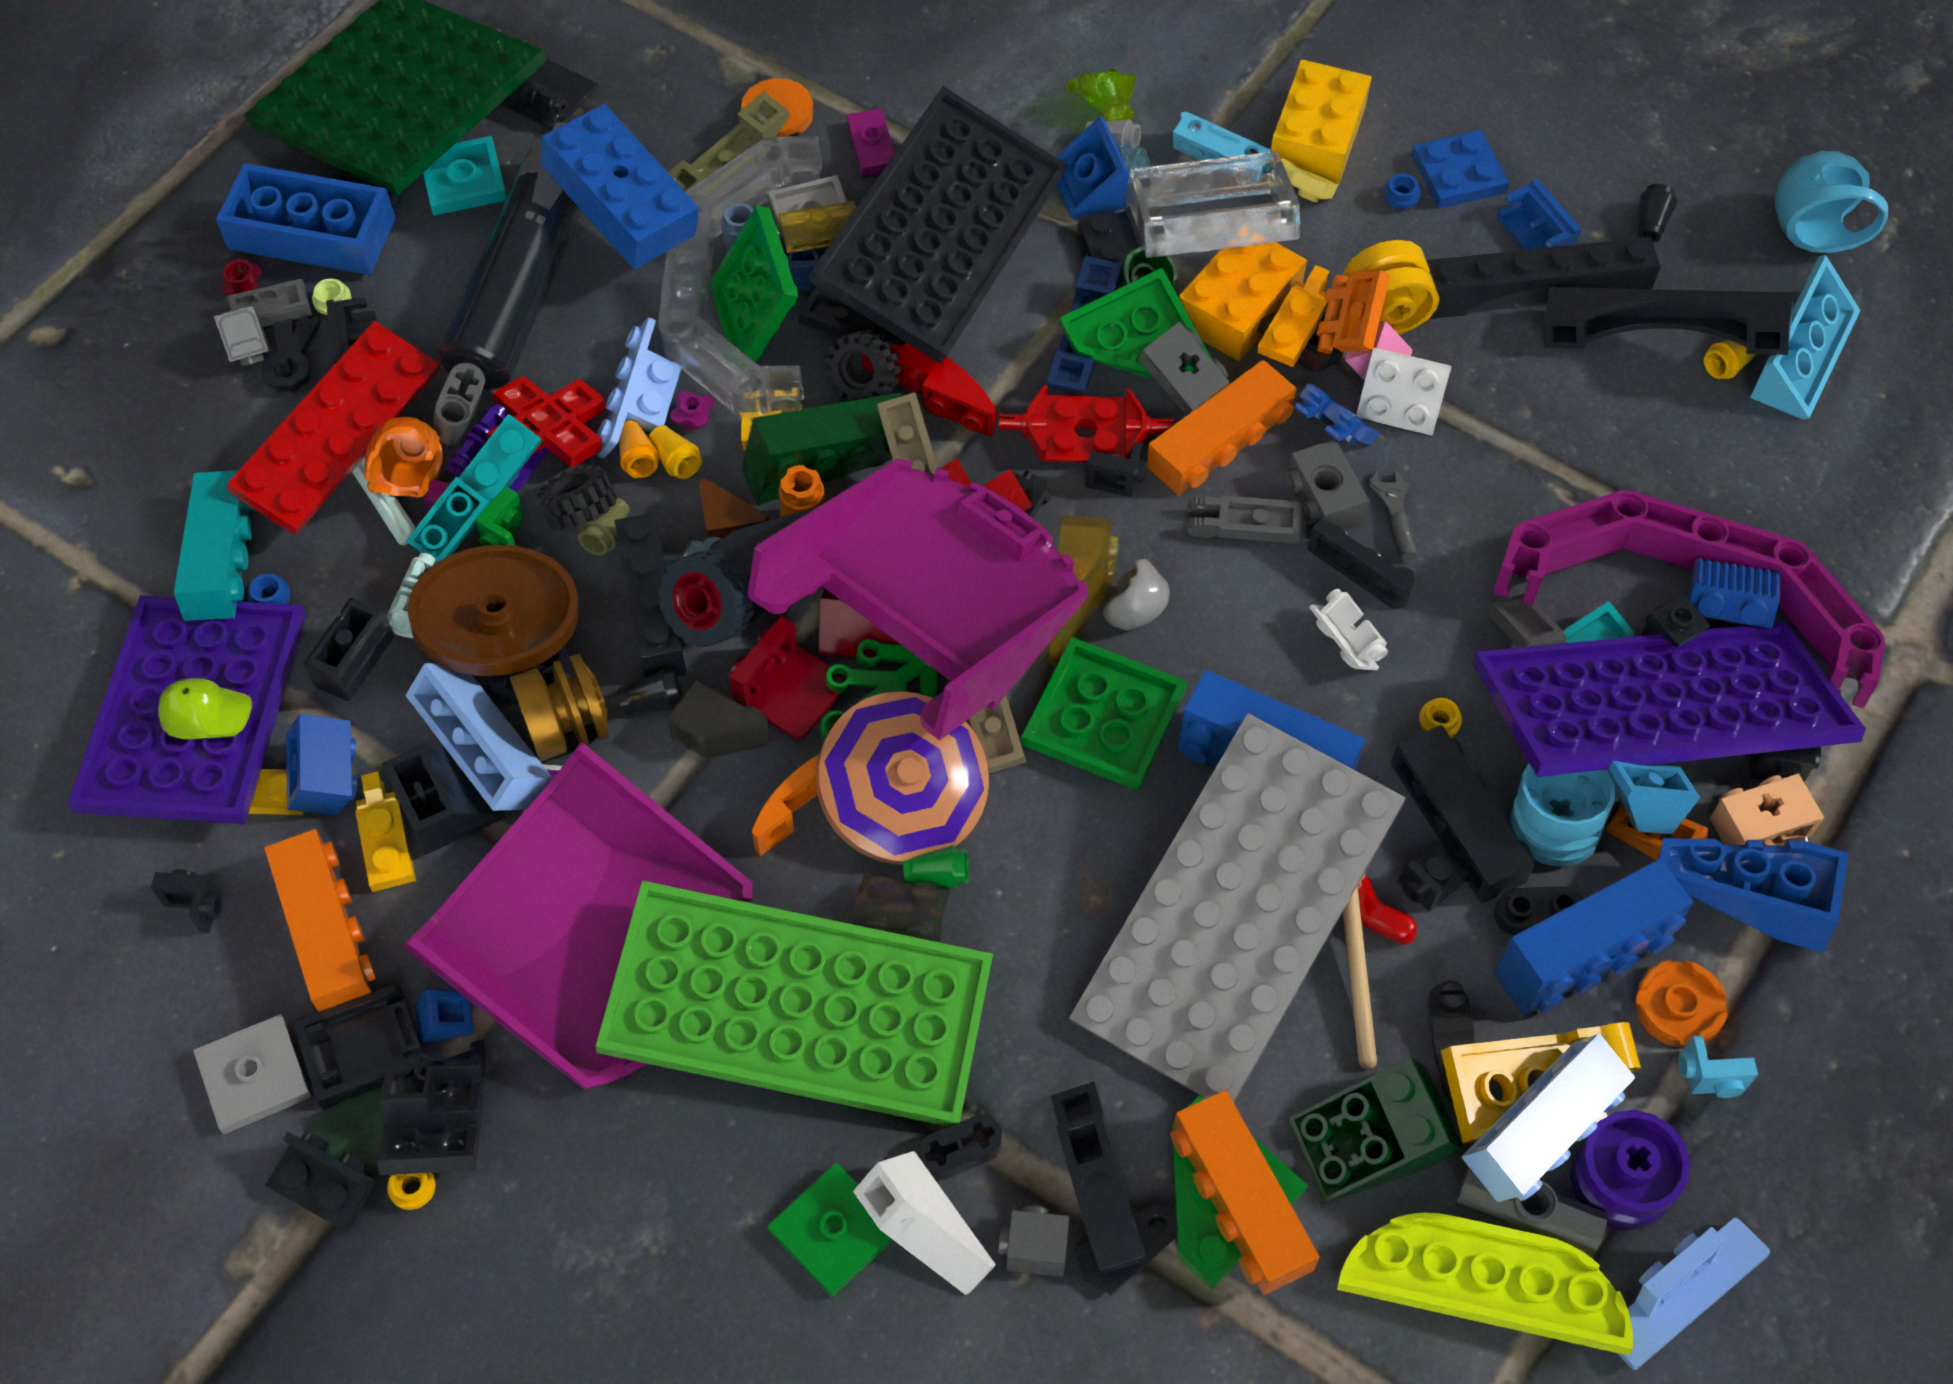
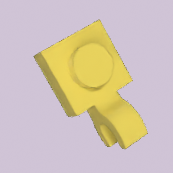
(1310, 184)

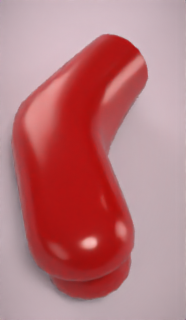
(1384, 919)

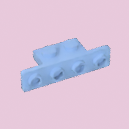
(642, 391)
(1689, 1285)

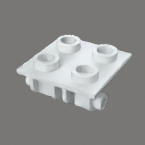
(1403, 391)

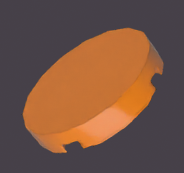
(792, 97)
(1680, 1002)

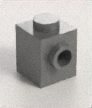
(1035, 1241)

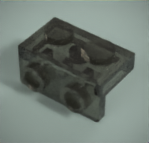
(901, 907)

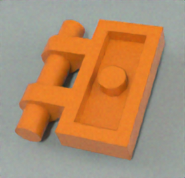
(1353, 311)

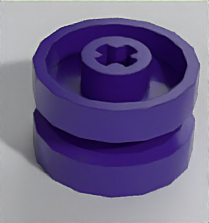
(1631, 1169)

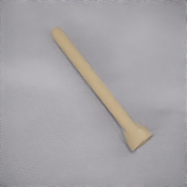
(1359, 982)

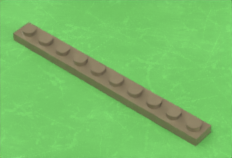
(910, 442)

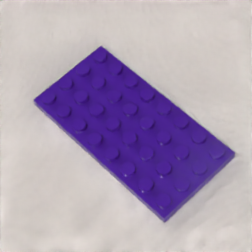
(1663, 703)

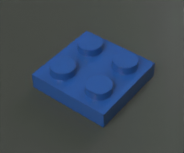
(1460, 169)

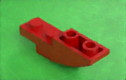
(945, 389)

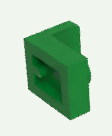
(500, 519)

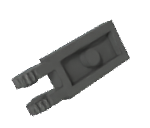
(1245, 518)

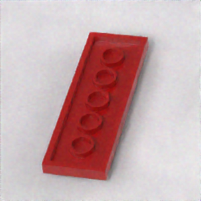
(332, 428)

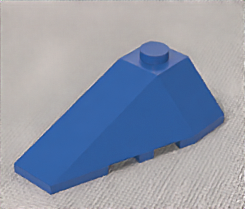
(1775, 889)

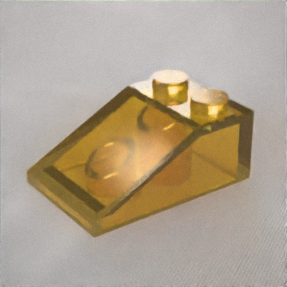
(1095, 558)

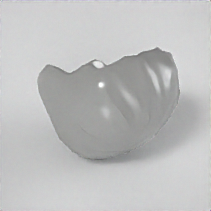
(1139, 597)

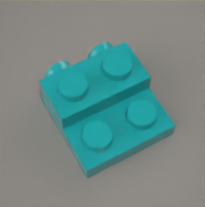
(465, 177)

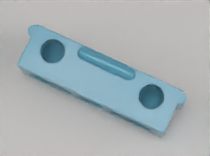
(1212, 141)

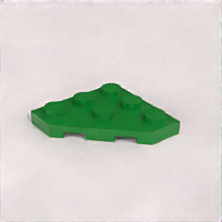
(1126, 322)
(1198, 1235)

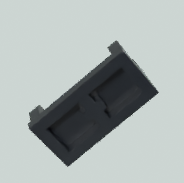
(345, 325)

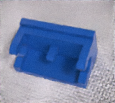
(1537, 219)

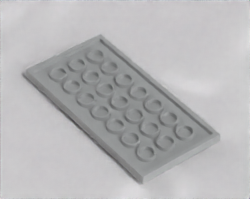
(1237, 910)

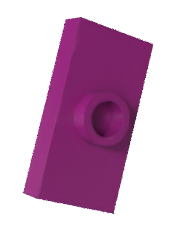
(870, 140)

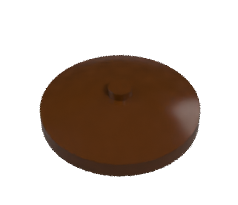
(493, 610)

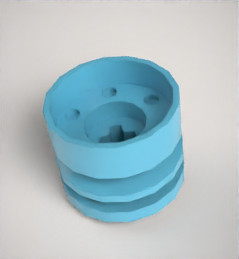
(1562, 814)

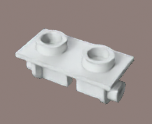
(1359, 645)

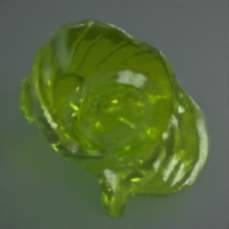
(1106, 92)

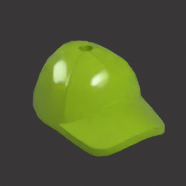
(202, 710)

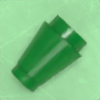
(940, 867)

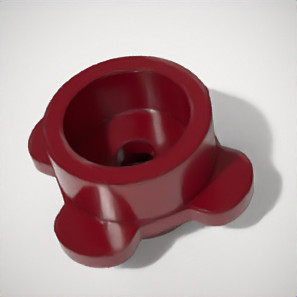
(240, 277)

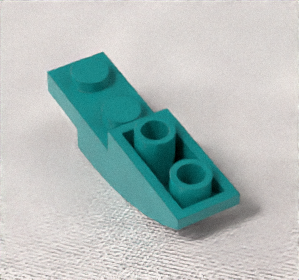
(466, 497)

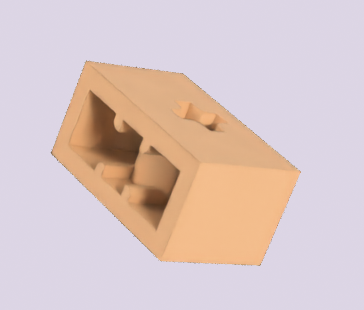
(1768, 813)

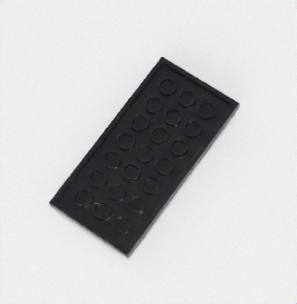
(939, 225)

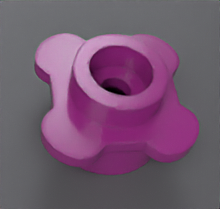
(695, 418)

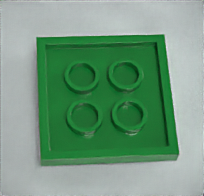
(753, 285)
(1104, 713)

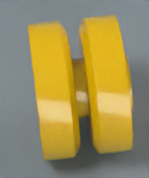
(1410, 290)

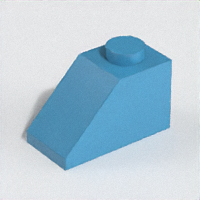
(1653, 795)

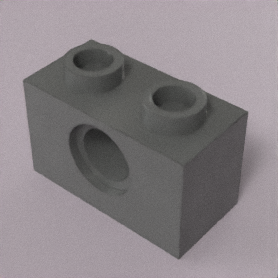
(1327, 468)

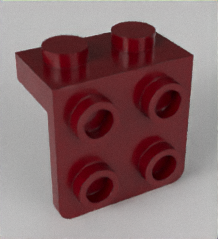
(784, 681)

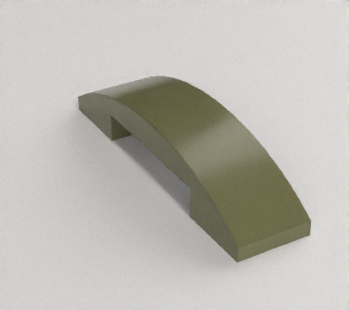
(757, 121)

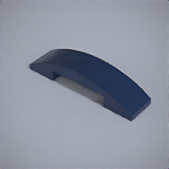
(1074, 371)

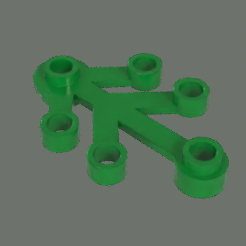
(880, 680)

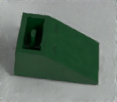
(1376, 1131)

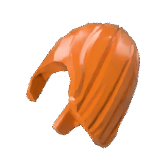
(403, 458)

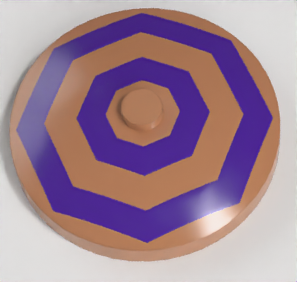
(896, 785)

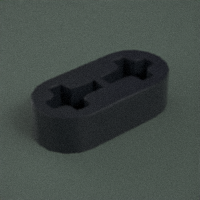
(954, 1138)

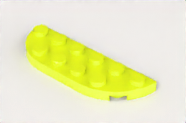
(1490, 1278)

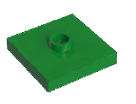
(830, 1231)

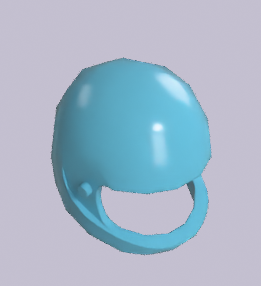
(1817, 196)

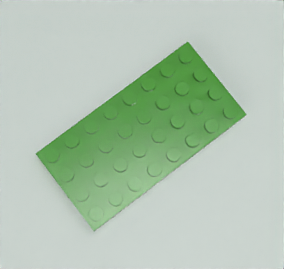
(796, 1004)

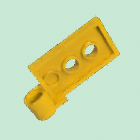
(1510, 1063)

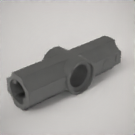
(1560, 1218)

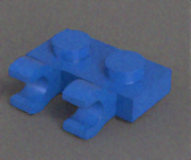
(1346, 425)

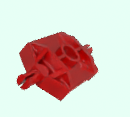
(1055, 419)

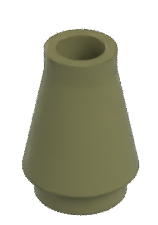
(601, 535)

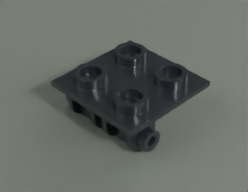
(550, 94)

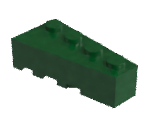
(822, 438)

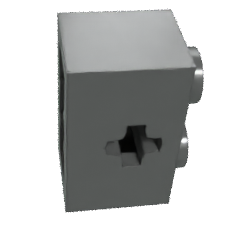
(1184, 348)

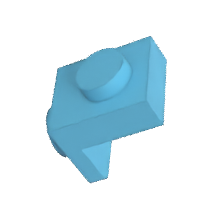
(1722, 1076)

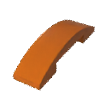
(776, 818)

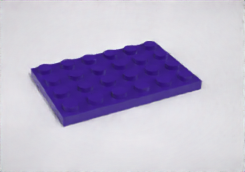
(142, 770)

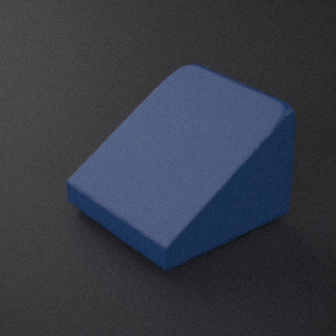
(443, 1015)

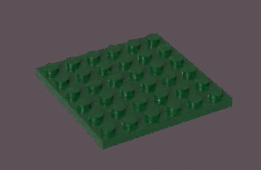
(395, 90)

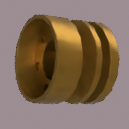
(560, 707)

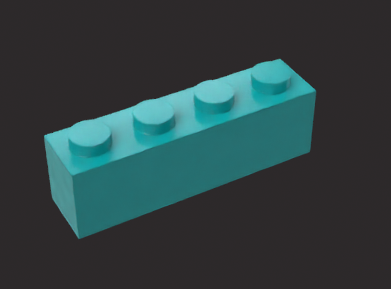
(213, 549)

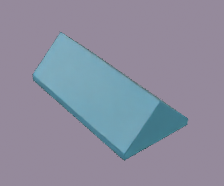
(1817, 336)

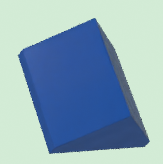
(1095, 172)

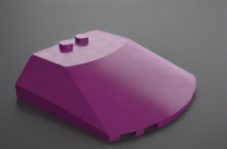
(551, 906)

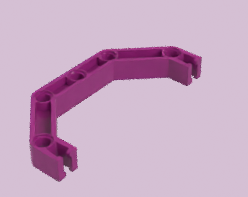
(1680, 536)

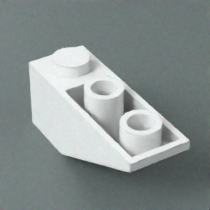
(921, 1219)

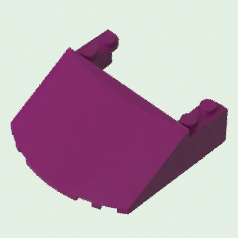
(937, 570)

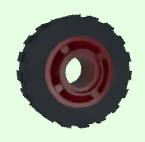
(706, 598)

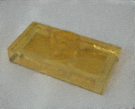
(814, 226)

